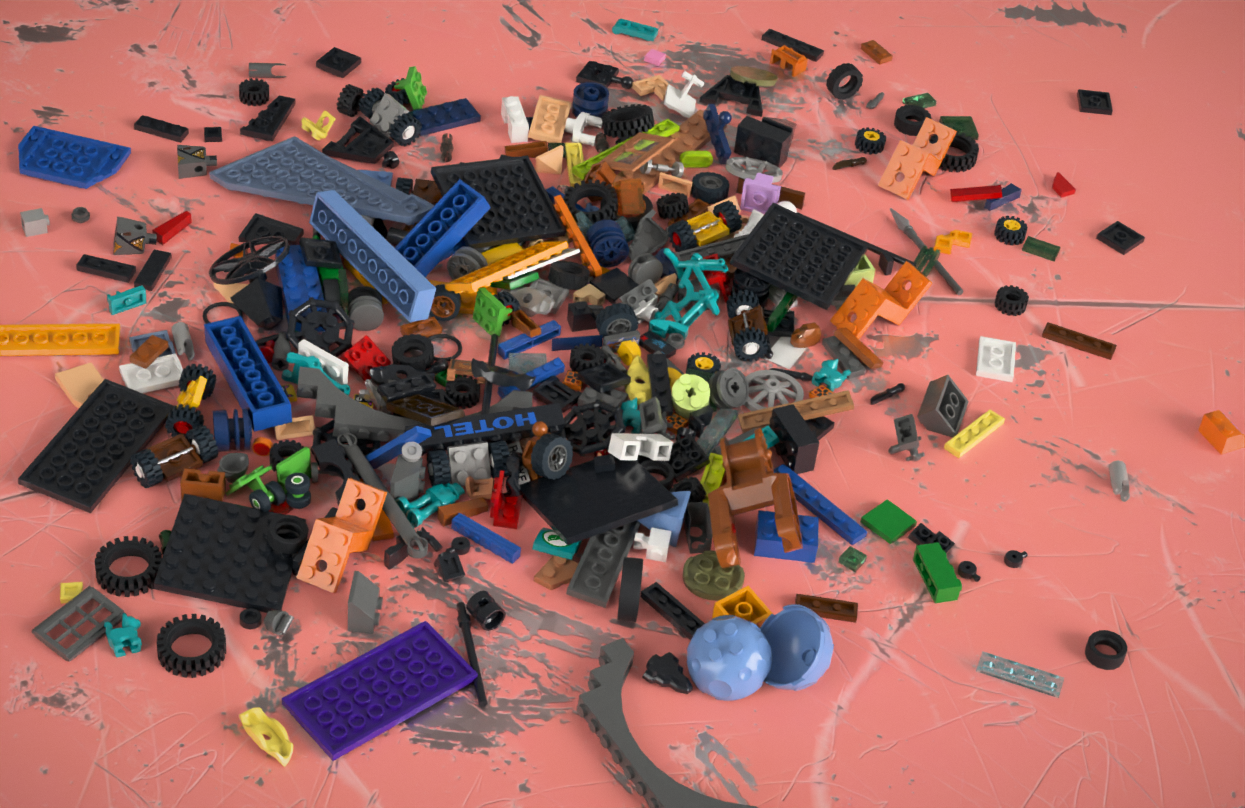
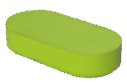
(696, 159)

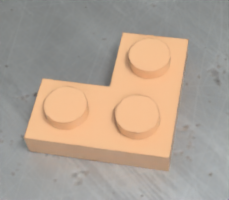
(652, 84)

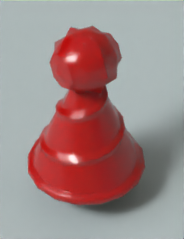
(267, 351)

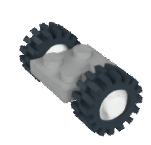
(390, 117)
(475, 460)

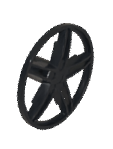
(251, 264)

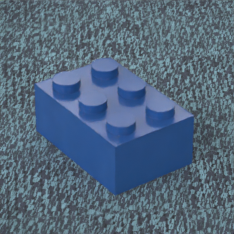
(770, 544)

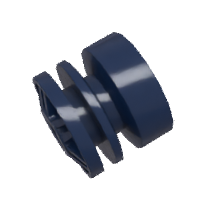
(607, 243)
(232, 429)

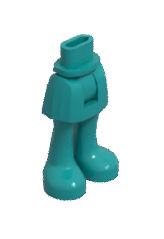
(435, 496)

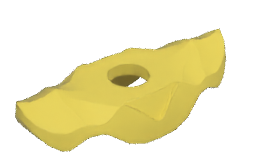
(635, 390)
(257, 723)

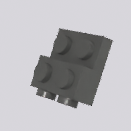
(642, 292)
(611, 397)

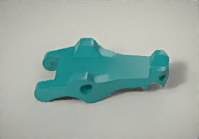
(310, 362)

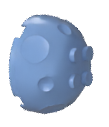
(799, 647)
(729, 658)

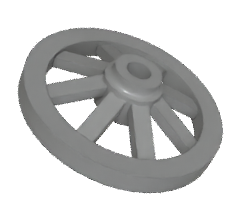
(734, 166)
(772, 388)

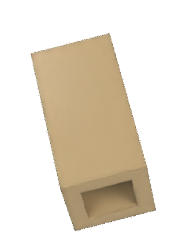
(589, 294)

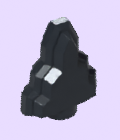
(667, 673)

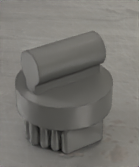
(278, 621)

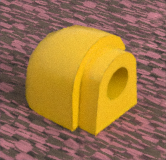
(628, 351)

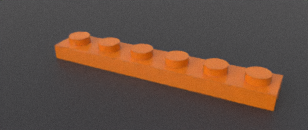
(576, 235)

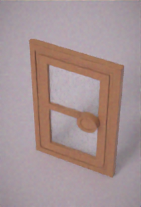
(637, 151)

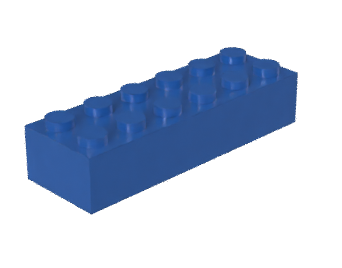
(443, 227)
(298, 282)

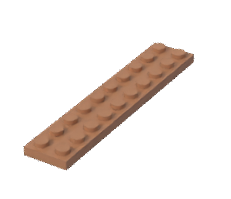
(690, 137)

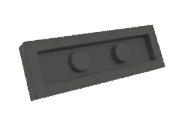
(846, 358)

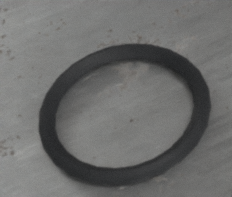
(220, 304)
(449, 337)

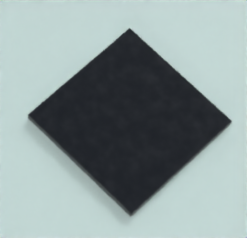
(593, 502)

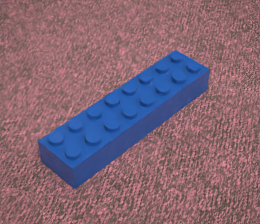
(248, 373)

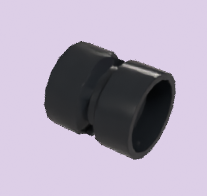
(485, 610)

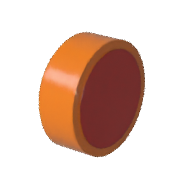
(261, 446)

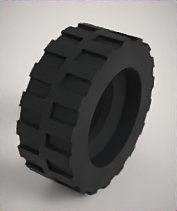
(838, 75)
(910, 112)
(568, 275)
(413, 342)

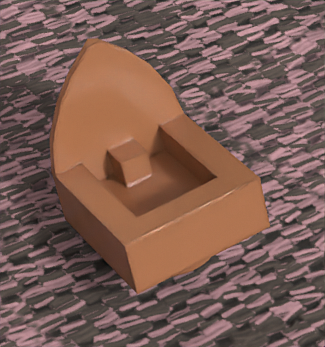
(479, 488)

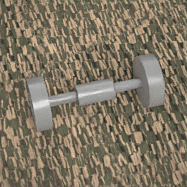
(676, 170)
(411, 451)

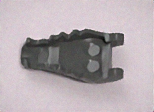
(648, 236)

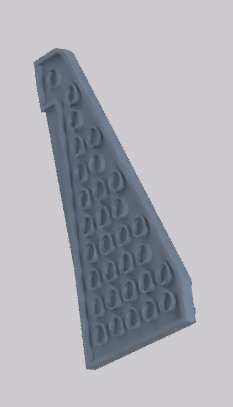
(299, 171)

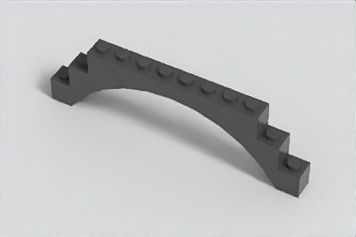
(369, 423)
(605, 717)

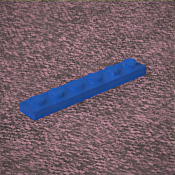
(823, 508)

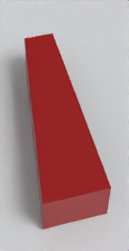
(172, 227)

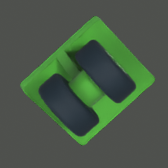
(295, 477)
(261, 495)

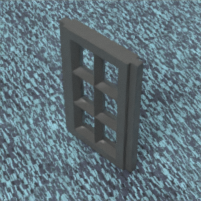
(69, 608)

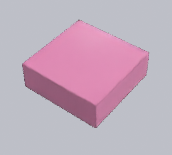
(654, 57)

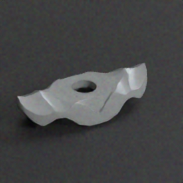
(540, 303)

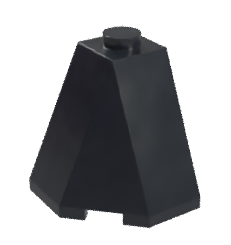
(261, 302)

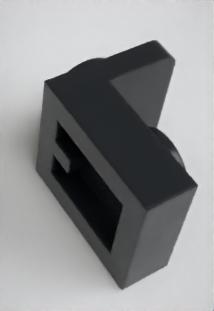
(700, 419)
(449, 566)

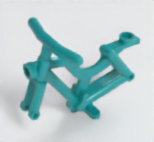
(706, 298)

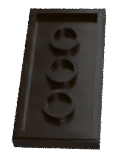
(425, 409)

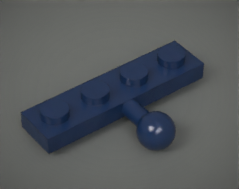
(715, 126)

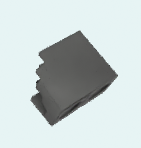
(698, 516)

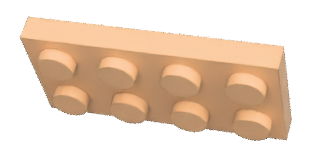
(549, 119)

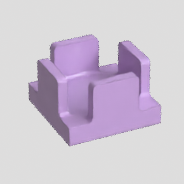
(759, 193)

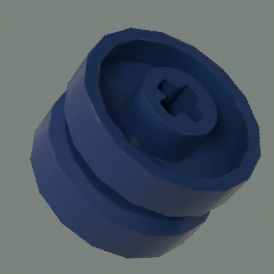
(591, 99)

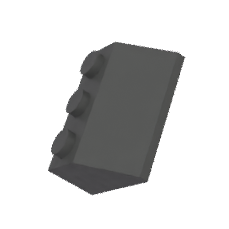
(943, 407)

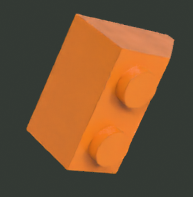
(1221, 432)

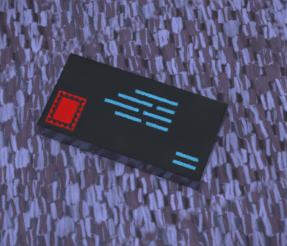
(653, 343)

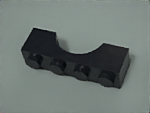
(332, 460)

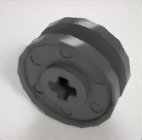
(464, 262)
(728, 388)

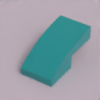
(664, 327)

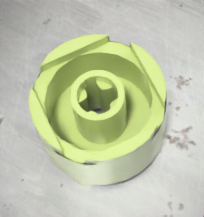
(689, 386)

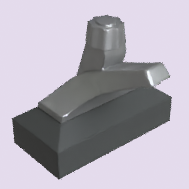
(372, 395)

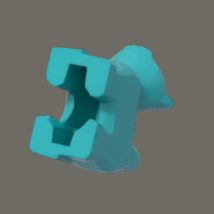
(829, 375)
(631, 415)
(124, 636)

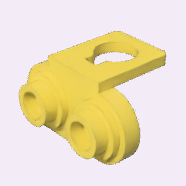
(317, 130)

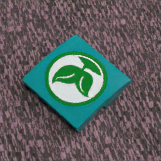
(550, 543)

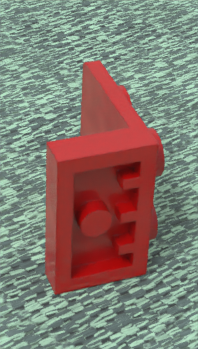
(718, 277)
(365, 356)
(505, 509)

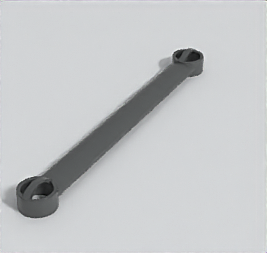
(390, 506)

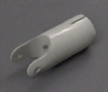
(183, 339)
(1119, 479)

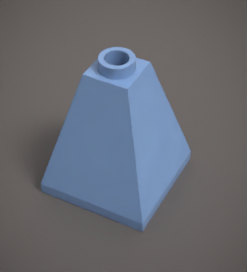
(670, 519)

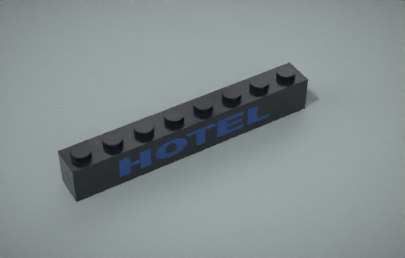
(492, 427)

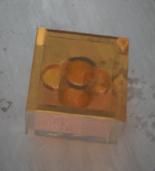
(630, 197)

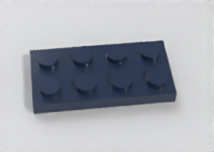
(446, 116)

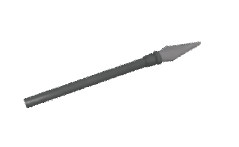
(903, 224)

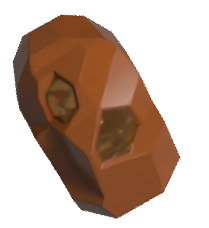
(806, 335)

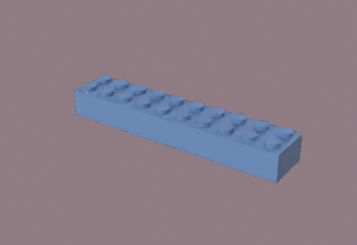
(373, 256)

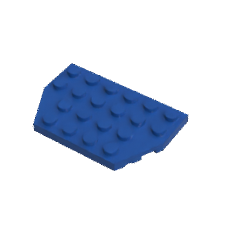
(69, 157)

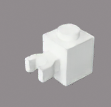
(656, 544)

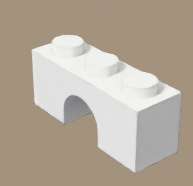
(514, 115)
(629, 446)

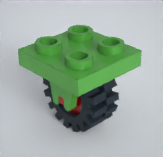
(409, 89)
(494, 310)

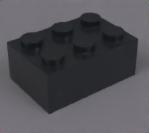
(762, 141)
(797, 441)

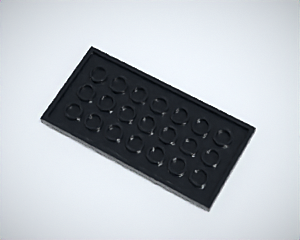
(96, 446)

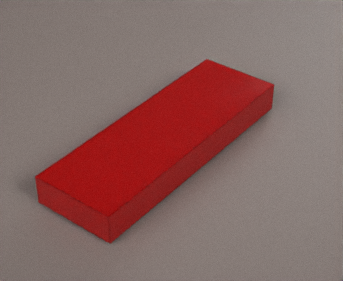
(976, 193)

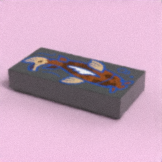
(615, 340)

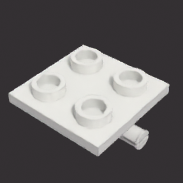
(679, 100)

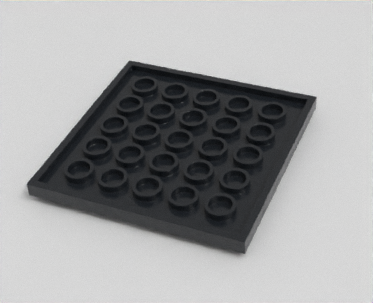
(516, 198)
(799, 255)
(224, 556)

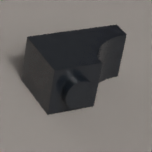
(581, 317)

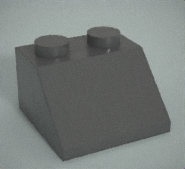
(407, 479)
(363, 605)

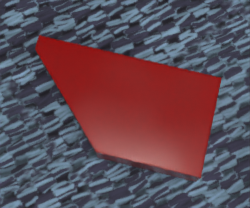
(1062, 186)

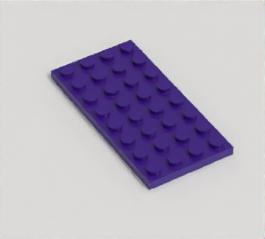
(379, 690)

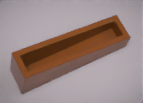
(531, 149)
(524, 323)
(467, 508)

